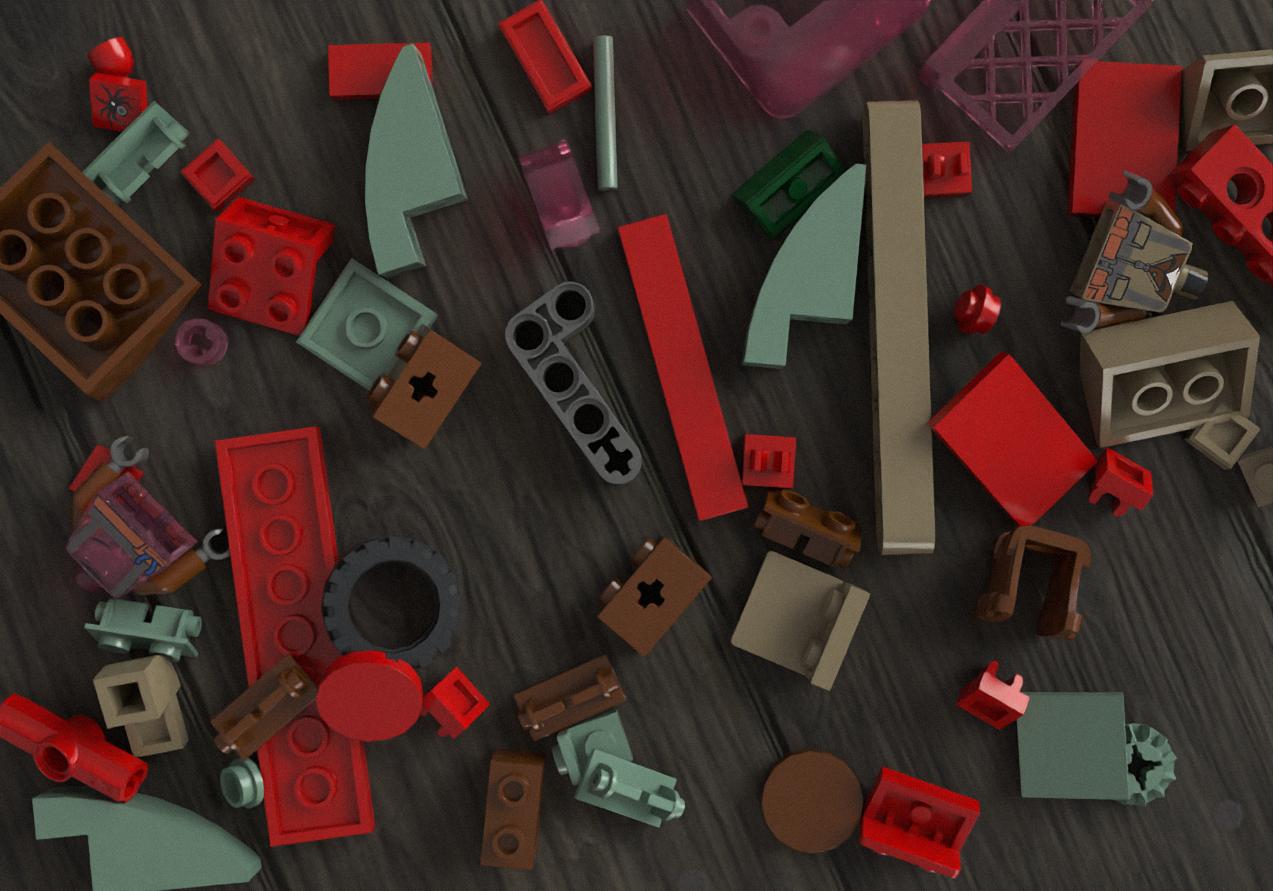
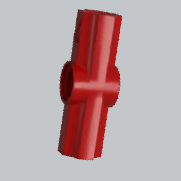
(71, 748)

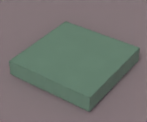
(363, 324)
(1073, 746)

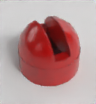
(112, 58)

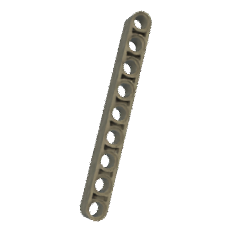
(898, 328)

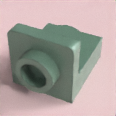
(577, 741)

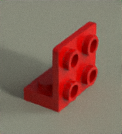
(266, 264)

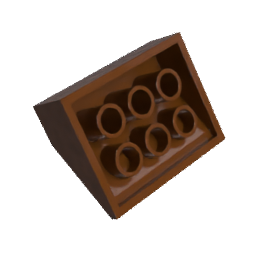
(83, 275)

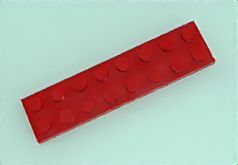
(280, 561)

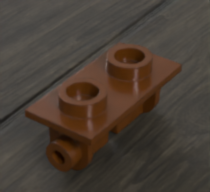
(831, 534)
(569, 697)
(264, 708)

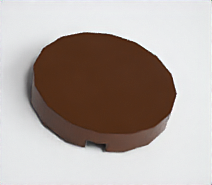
(811, 800)

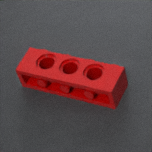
(1203, 185)

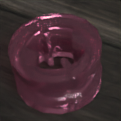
(190, 351)

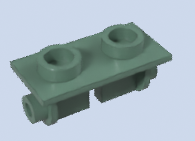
(135, 153)
(124, 628)
(629, 789)

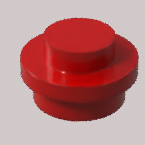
(977, 310)

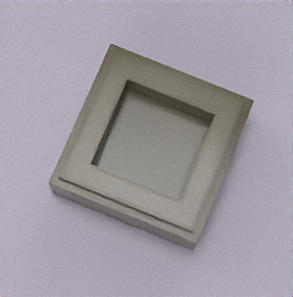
(1224, 440)

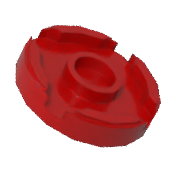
(369, 696)

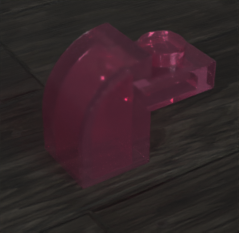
(559, 195)

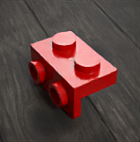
(917, 822)

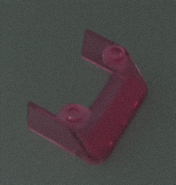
(799, 64)

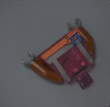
(128, 536)

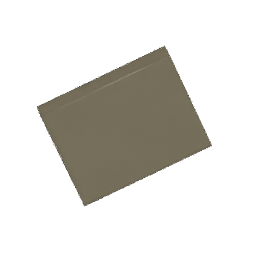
(1227, 92)

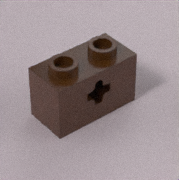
(419, 412)
(646, 623)
(513, 809)

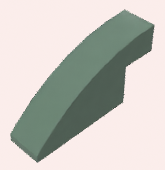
(407, 165)
(811, 273)
(144, 842)

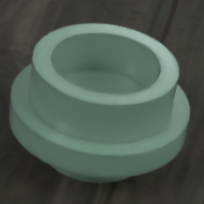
(242, 783)

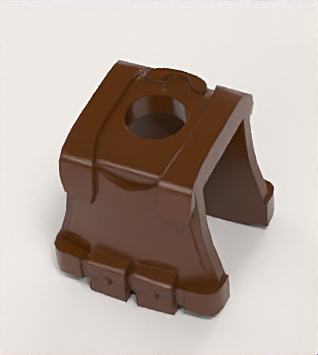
(1058, 613)

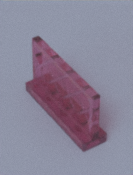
(979, 32)

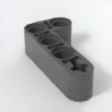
(582, 392)

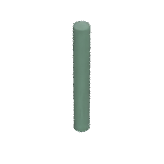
(605, 113)

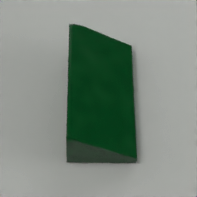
(789, 183)

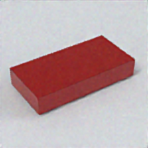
(545, 56)
(363, 69)

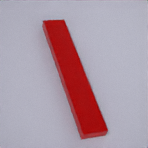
(682, 367)

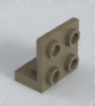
(800, 618)

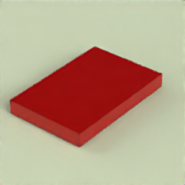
(1122, 122)
(1012, 441)

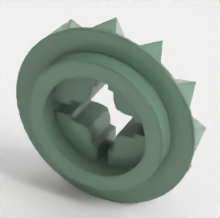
(1157, 775)

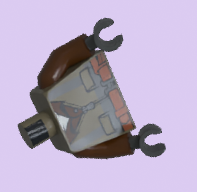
(1133, 261)

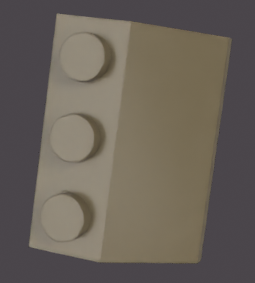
(1168, 372)

